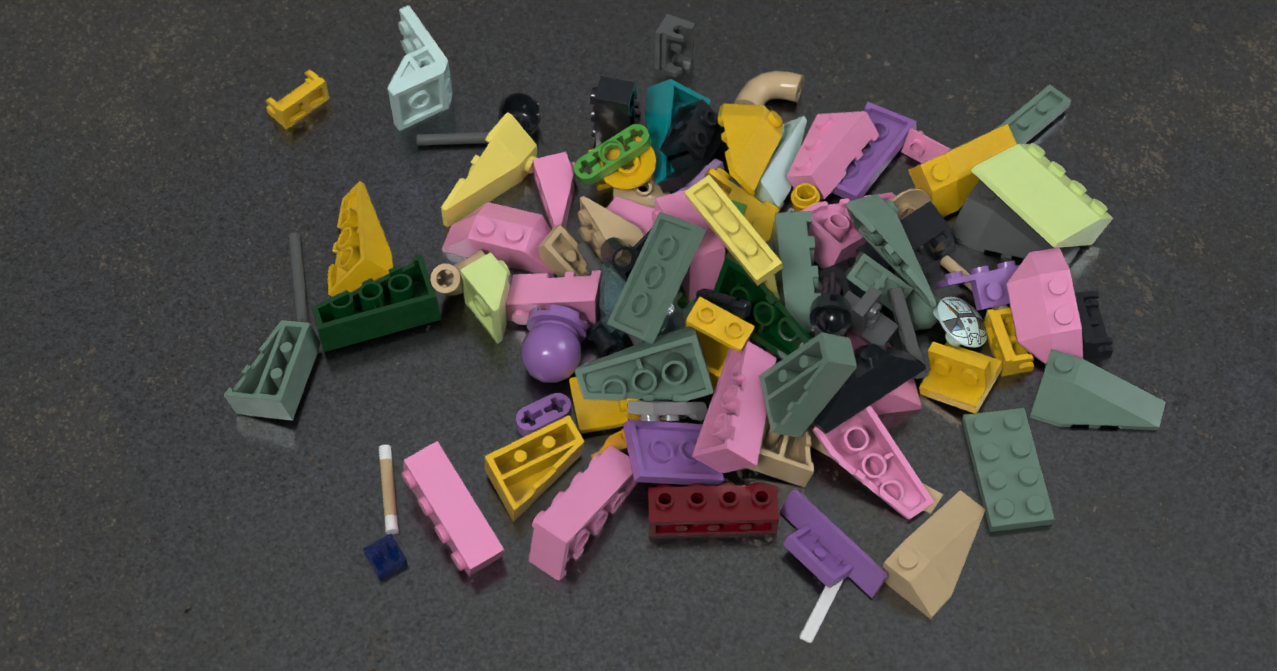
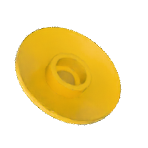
(631, 179)

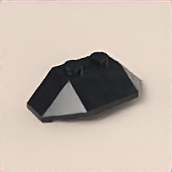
(876, 375)

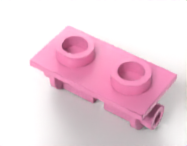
(922, 147)

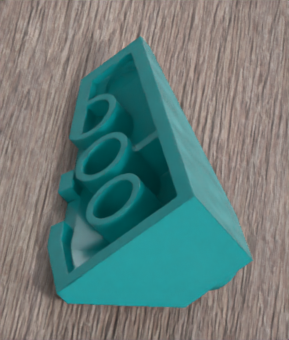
(660, 110)

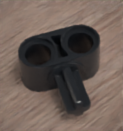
(626, 262)

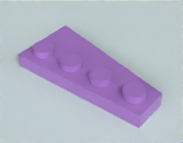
(876, 155)

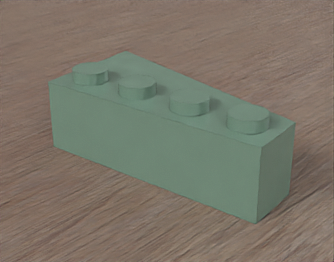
(796, 252)

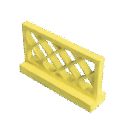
(735, 232)

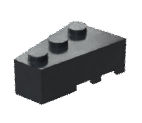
(613, 108)
(927, 234)

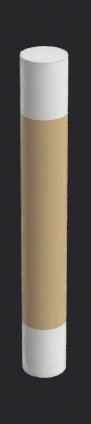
(388, 489)

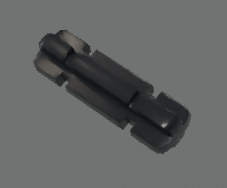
(731, 304)

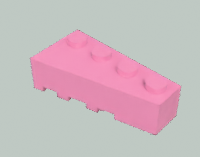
(451, 509)

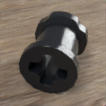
(604, 340)

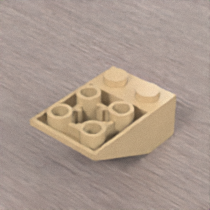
(601, 224)

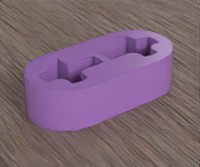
(542, 413)

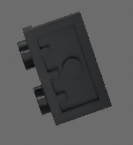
(691, 130)

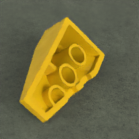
(751, 138)
(949, 175)
(360, 246)

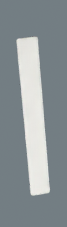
(819, 612)

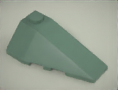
(882, 229)
(666, 370)
(1087, 395)

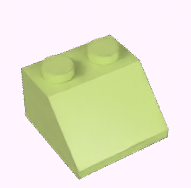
(487, 292)

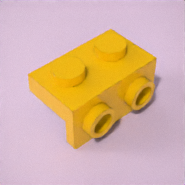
(719, 324)

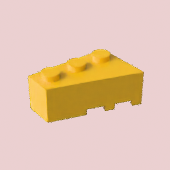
(533, 464)

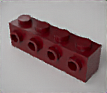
(713, 509)

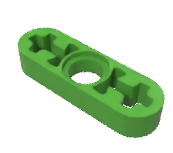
(615, 142)

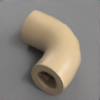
(771, 86)
(447, 277)

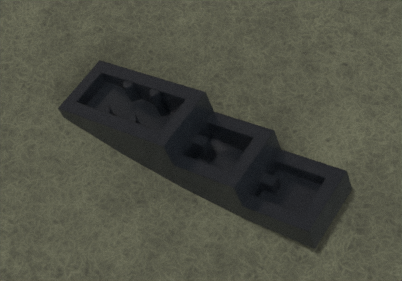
(687, 167)

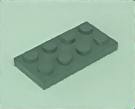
(656, 277)
(1007, 470)

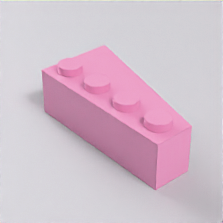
(736, 414)
(579, 511)

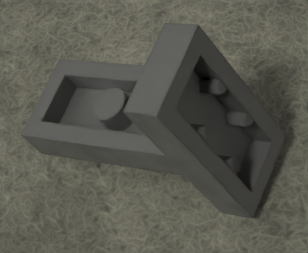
(867, 320)

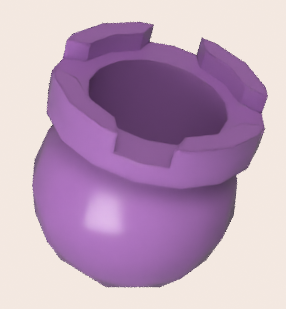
(553, 343)

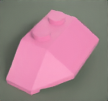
(503, 231)
(1045, 305)

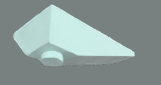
(773, 183)

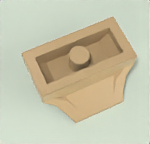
(561, 253)

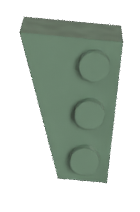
(278, 374)

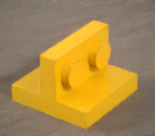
(959, 376)

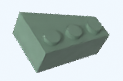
(805, 382)

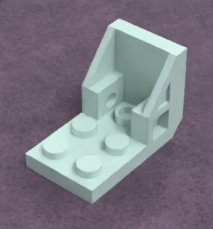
(423, 77)

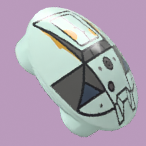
(960, 322)

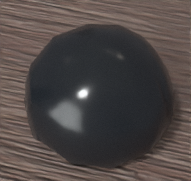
(524, 110)

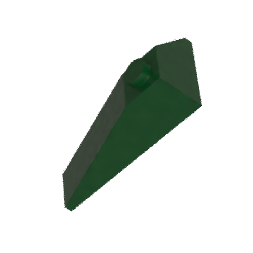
(772, 321)

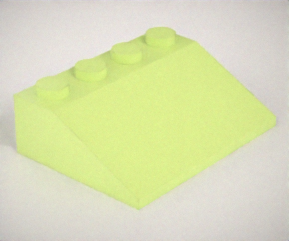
(1044, 196)

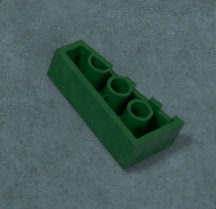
(378, 307)

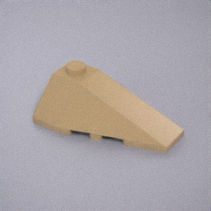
(933, 556)

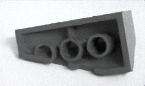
(993, 226)

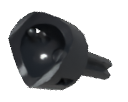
(830, 309)

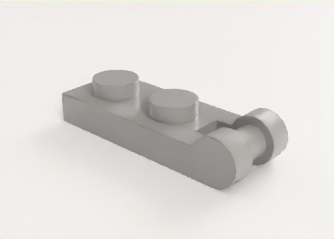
(667, 410)

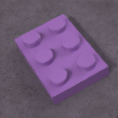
(664, 453)

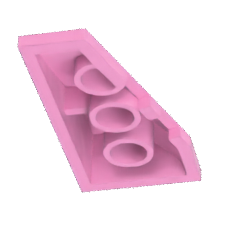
(873, 457)

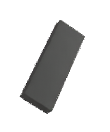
(904, 321)

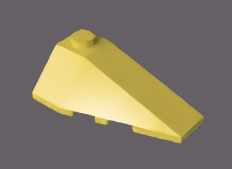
(498, 169)

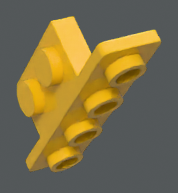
(758, 214)

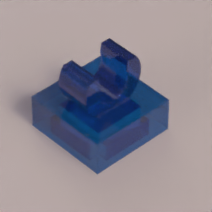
(385, 556)

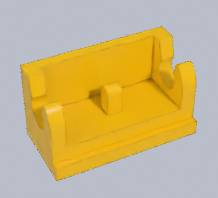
(299, 101)
(1004, 343)

